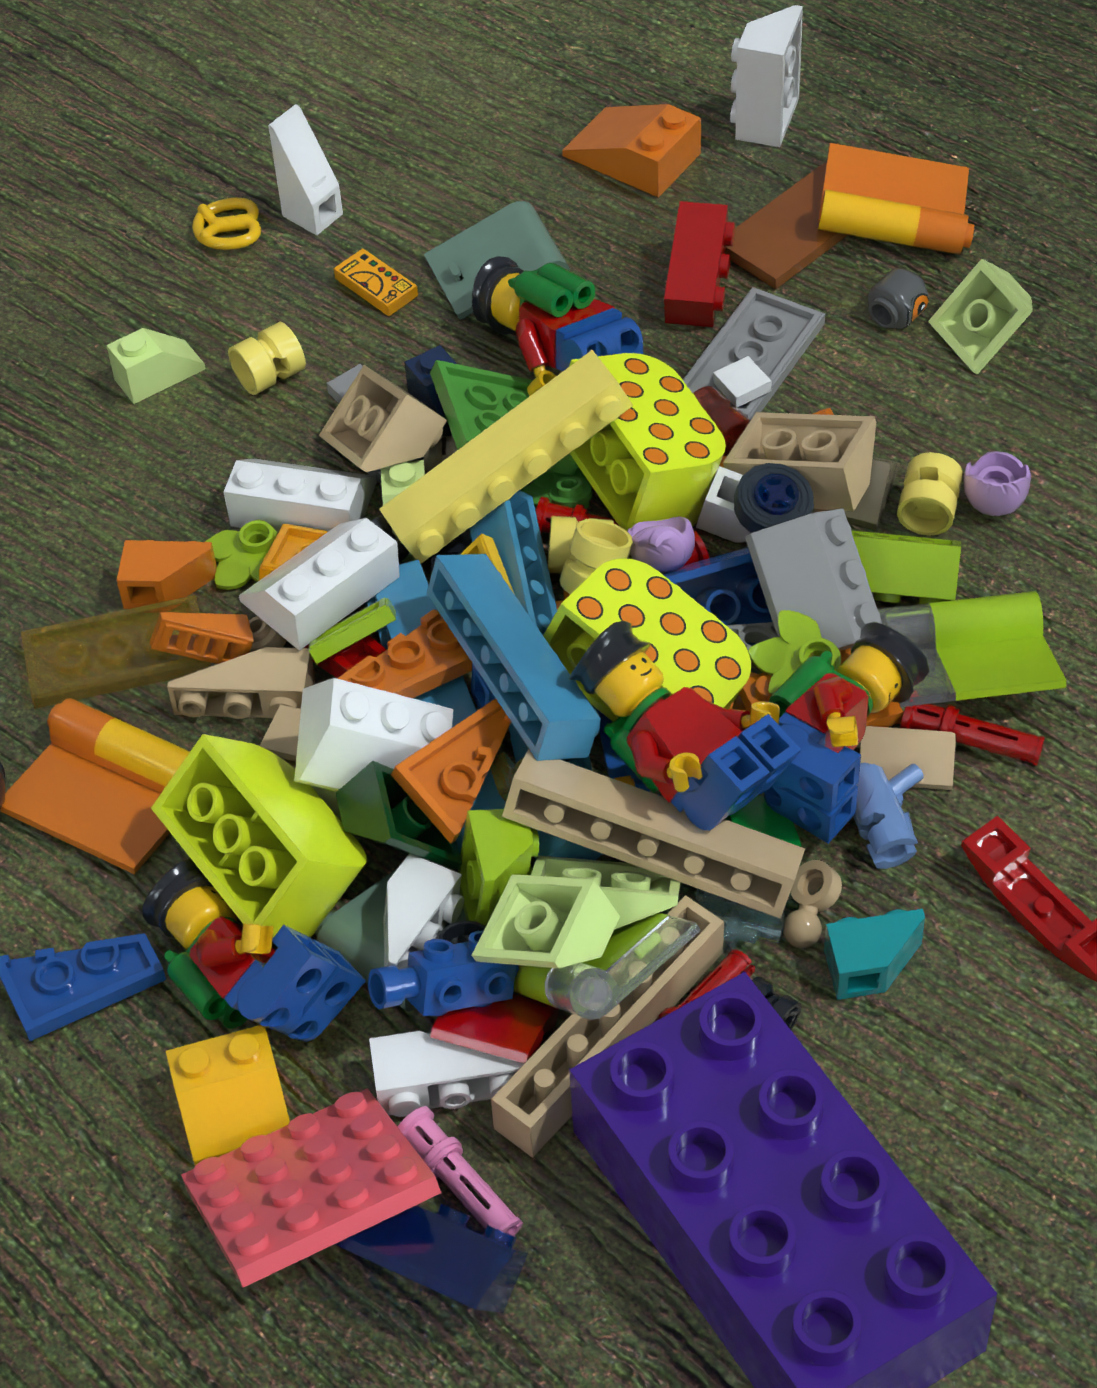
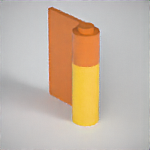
(895, 199)
(97, 785)

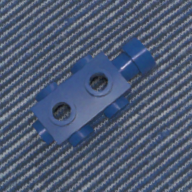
(442, 979)

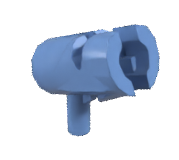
(881, 815)

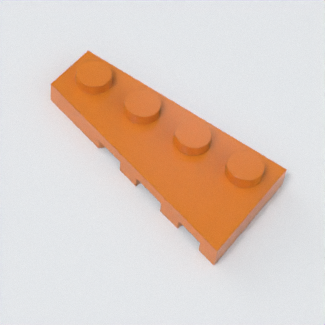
(414, 661)

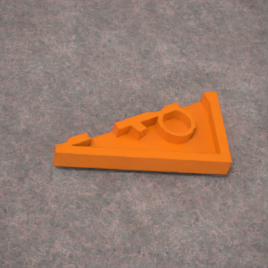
(452, 768)

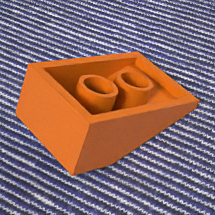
(639, 145)

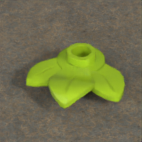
(241, 553)
(797, 642)

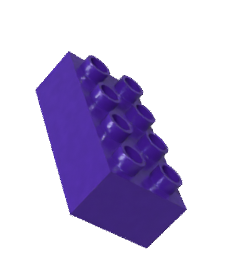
(777, 1202)

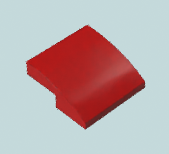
(502, 1029)

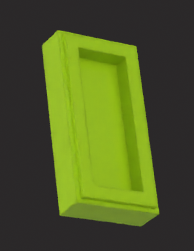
(352, 629)

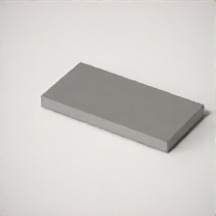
(766, 330)

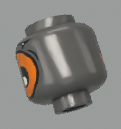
(897, 299)

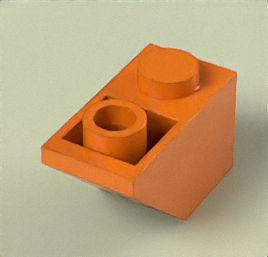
(163, 570)

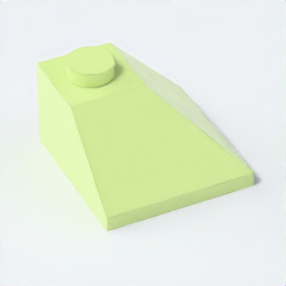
(982, 314)
(547, 923)

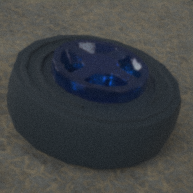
(770, 485)

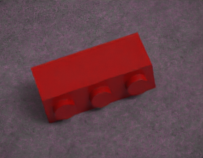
(698, 264)

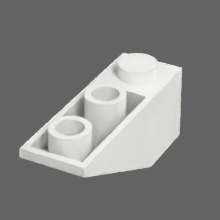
(304, 177)
(418, 907)
(432, 1073)

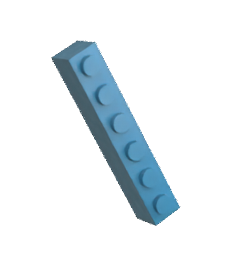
(513, 657)

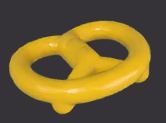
(217, 225)

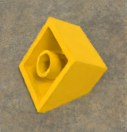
(227, 1091)

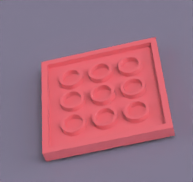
(308, 1185)

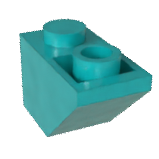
(871, 951)

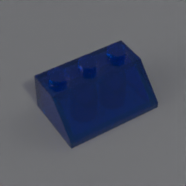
(445, 1255)

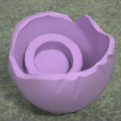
(996, 483)
(663, 543)

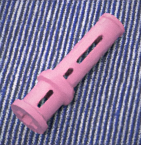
(447, 1153)

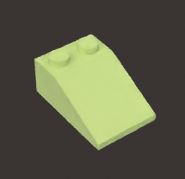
(630, 889)

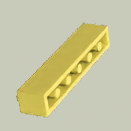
(506, 457)

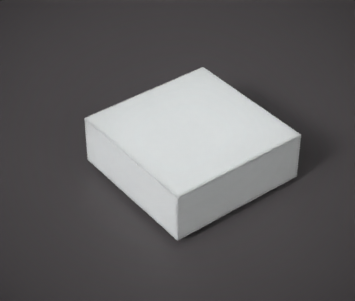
(742, 381)

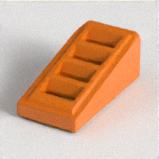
(216, 639)

